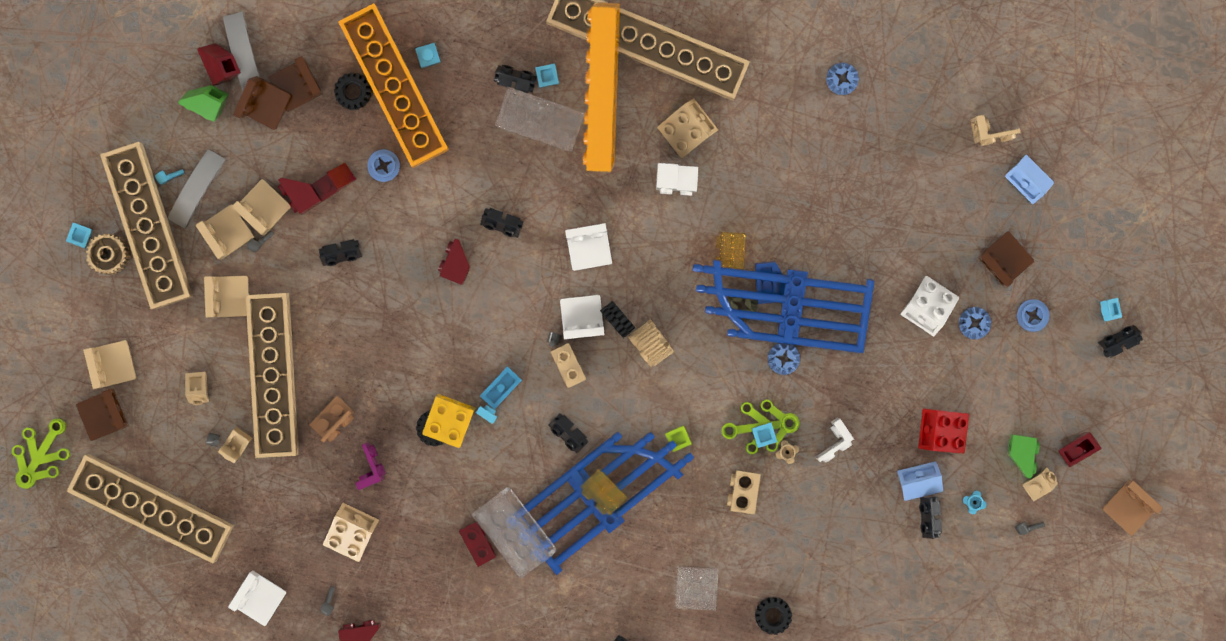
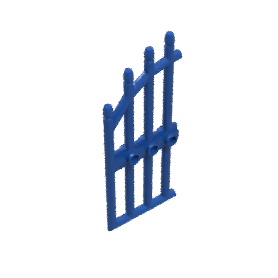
(792, 305)
(577, 476)

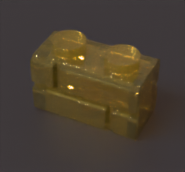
(731, 249)
(603, 492)

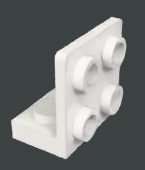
(588, 247)
(930, 306)
(582, 317)
(839, 431)
(258, 598)

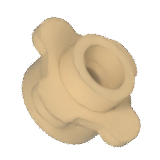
(792, 452)

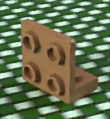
(332, 419)
(1131, 507)

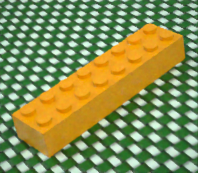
(393, 85)
(602, 89)

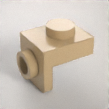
(235, 445)
(1040, 484)

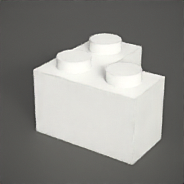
(676, 178)

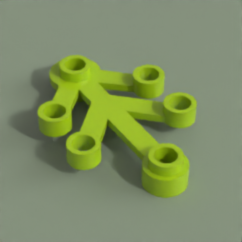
(780, 424)
(38, 455)

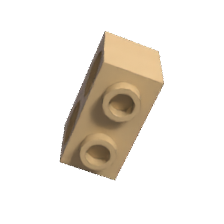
(568, 365)
(749, 492)

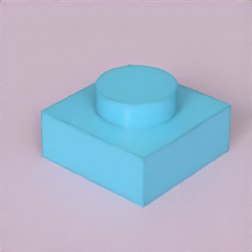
(428, 55)
(547, 75)
(79, 235)
(1111, 309)
(487, 413)
(764, 435)

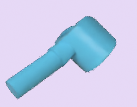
(162, 178)

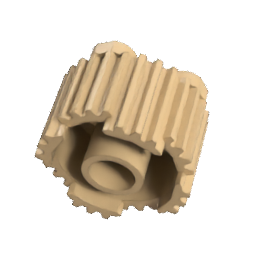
(97, 250)
(651, 343)

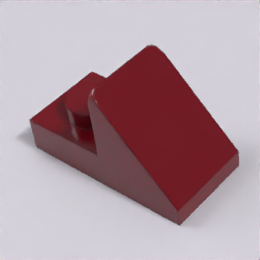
(333, 181)
(1079, 449)

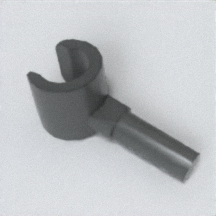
(255, 245)
(553, 339)
(212, 439)
(1022, 528)
(326, 608)

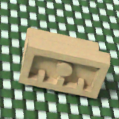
(687, 128)
(980, 130)
(262, 207)
(225, 232)
(226, 296)
(110, 364)
(350, 532)

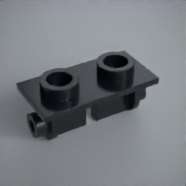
(523, 79)
(510, 226)
(331, 255)
(1129, 336)
(573, 440)
(930, 526)

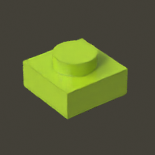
(680, 437)

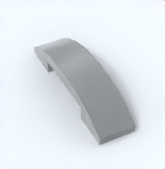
(241, 47)
(195, 188)

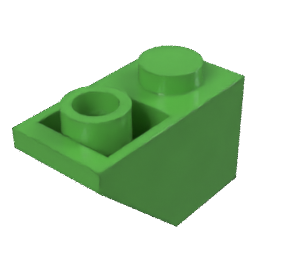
(205, 101)
(1022, 453)

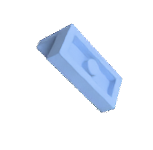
(1029, 179)
(920, 481)

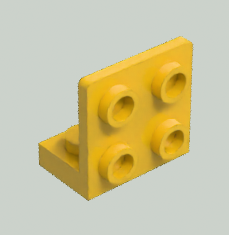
(448, 420)

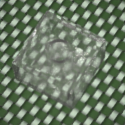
(696, 588)

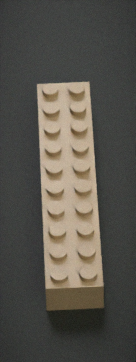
(659, 48)

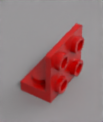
(943, 431)

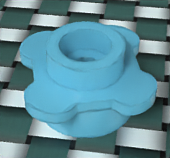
(973, 508)

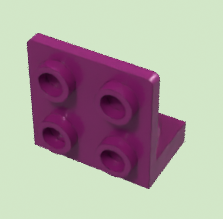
(378, 469)

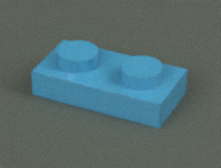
(500, 388)

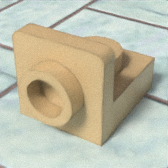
(196, 388)

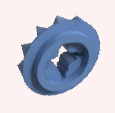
(844, 88)
(374, 163)
(1030, 306)
(965, 322)
(775, 363)

